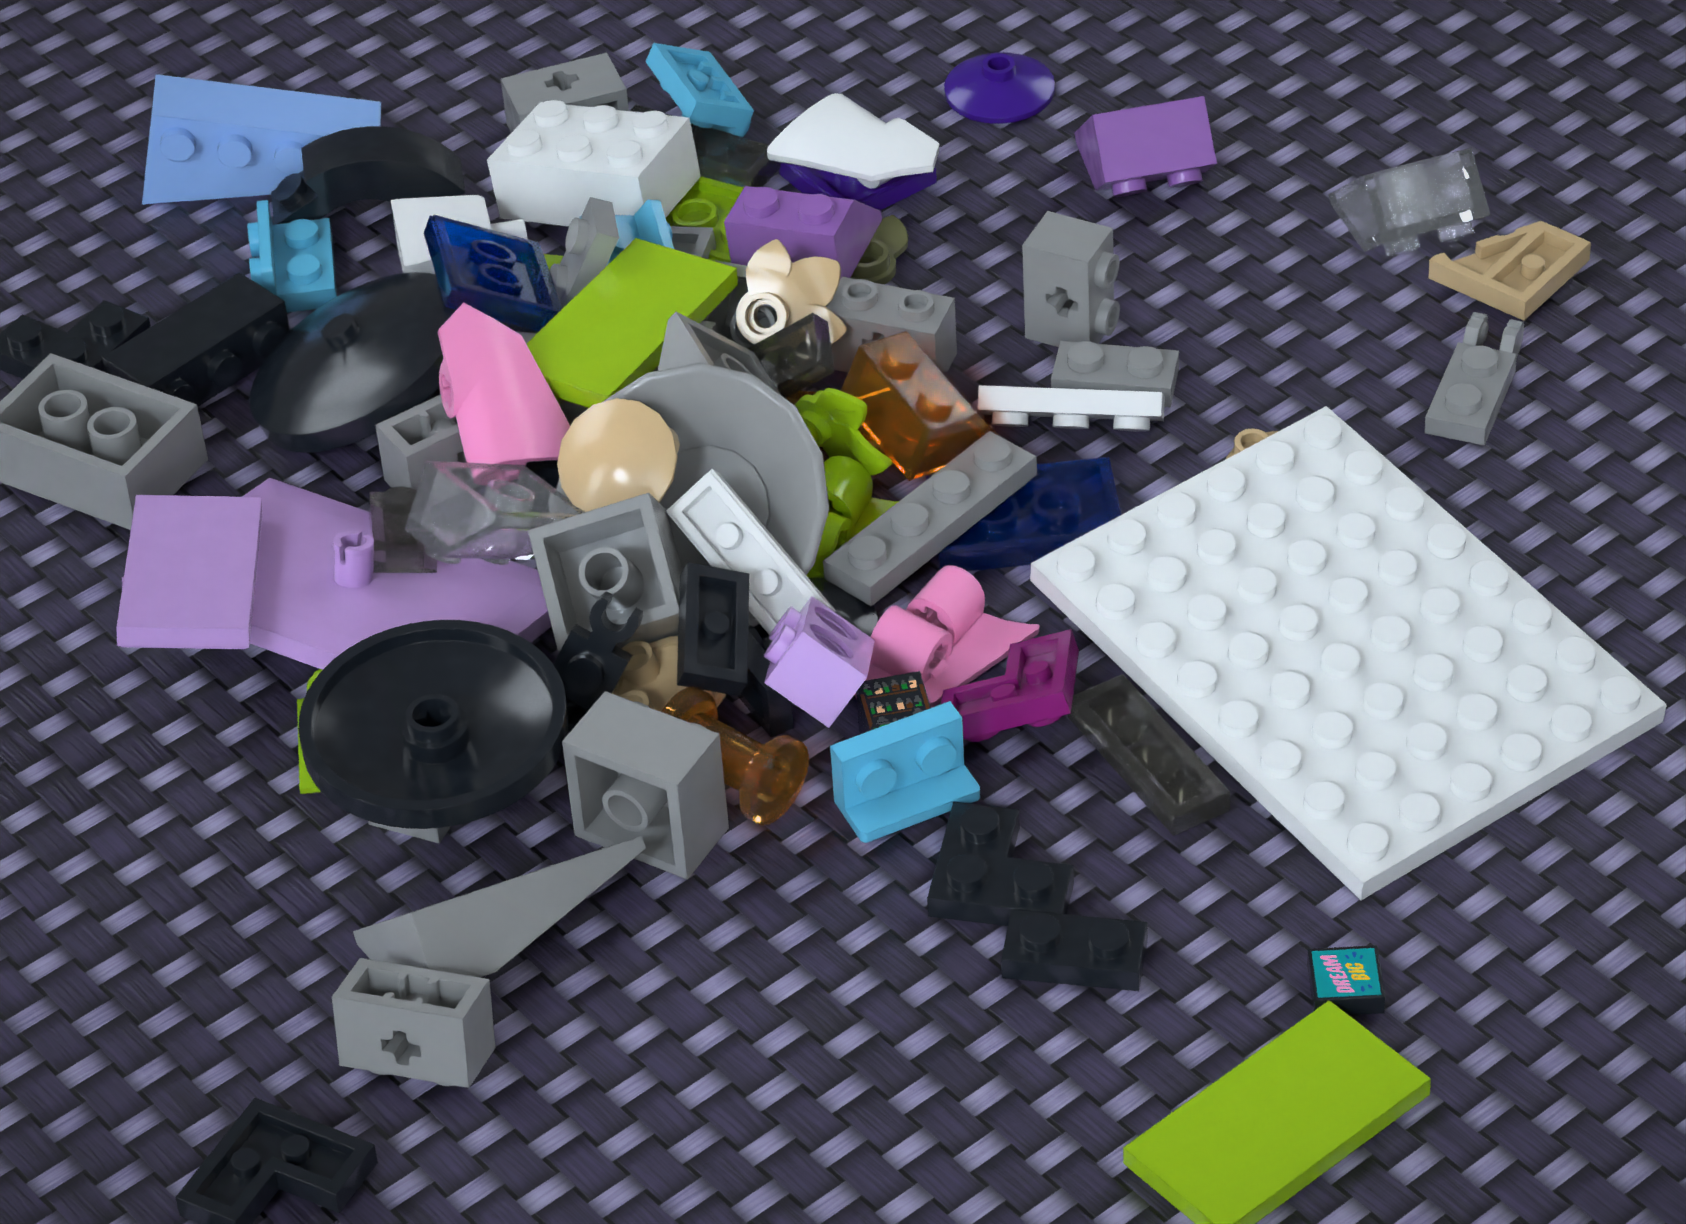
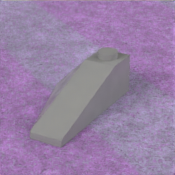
(493, 924)

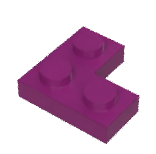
(1032, 691)

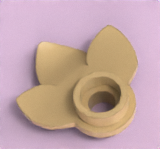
(790, 289)

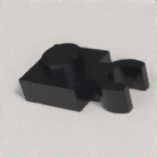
(592, 660)

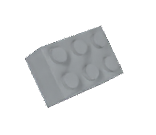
(96, 439)

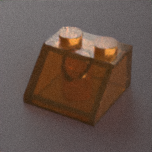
(913, 405)

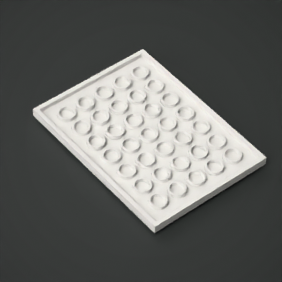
(1346, 649)

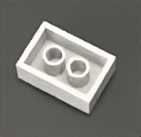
(598, 152)

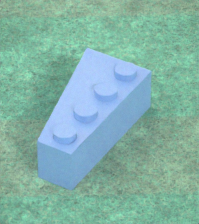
(236, 137)

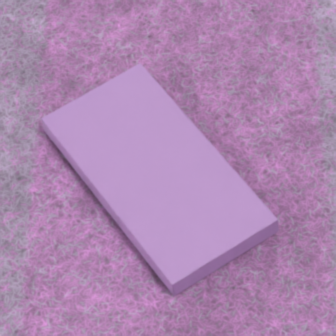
(190, 572)

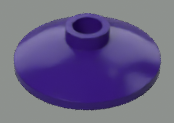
(999, 88)

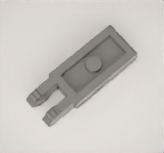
(1474, 383)

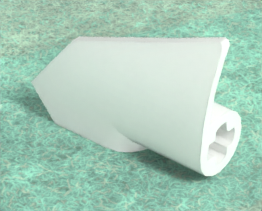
(854, 143)

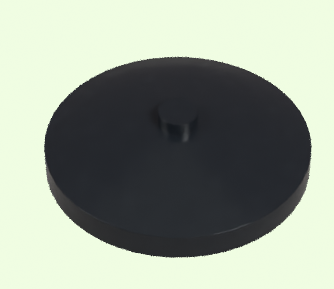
(352, 364)
(433, 724)

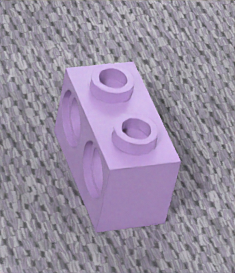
(817, 660)

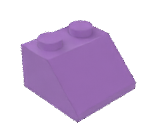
(1147, 145)
(803, 223)

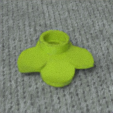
(834, 424)

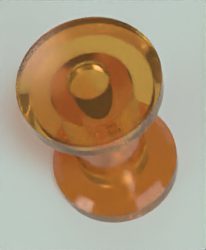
(764, 774)

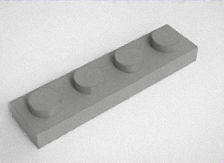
(929, 518)

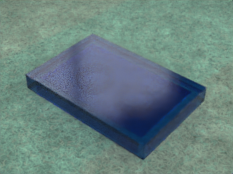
(491, 272)
(1039, 517)

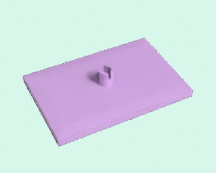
(321, 591)

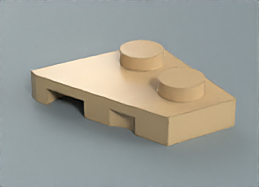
(1515, 269)

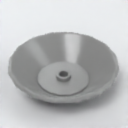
(753, 441)

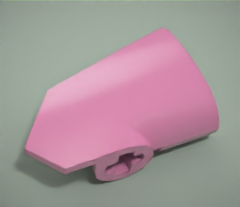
(497, 392)
(943, 635)

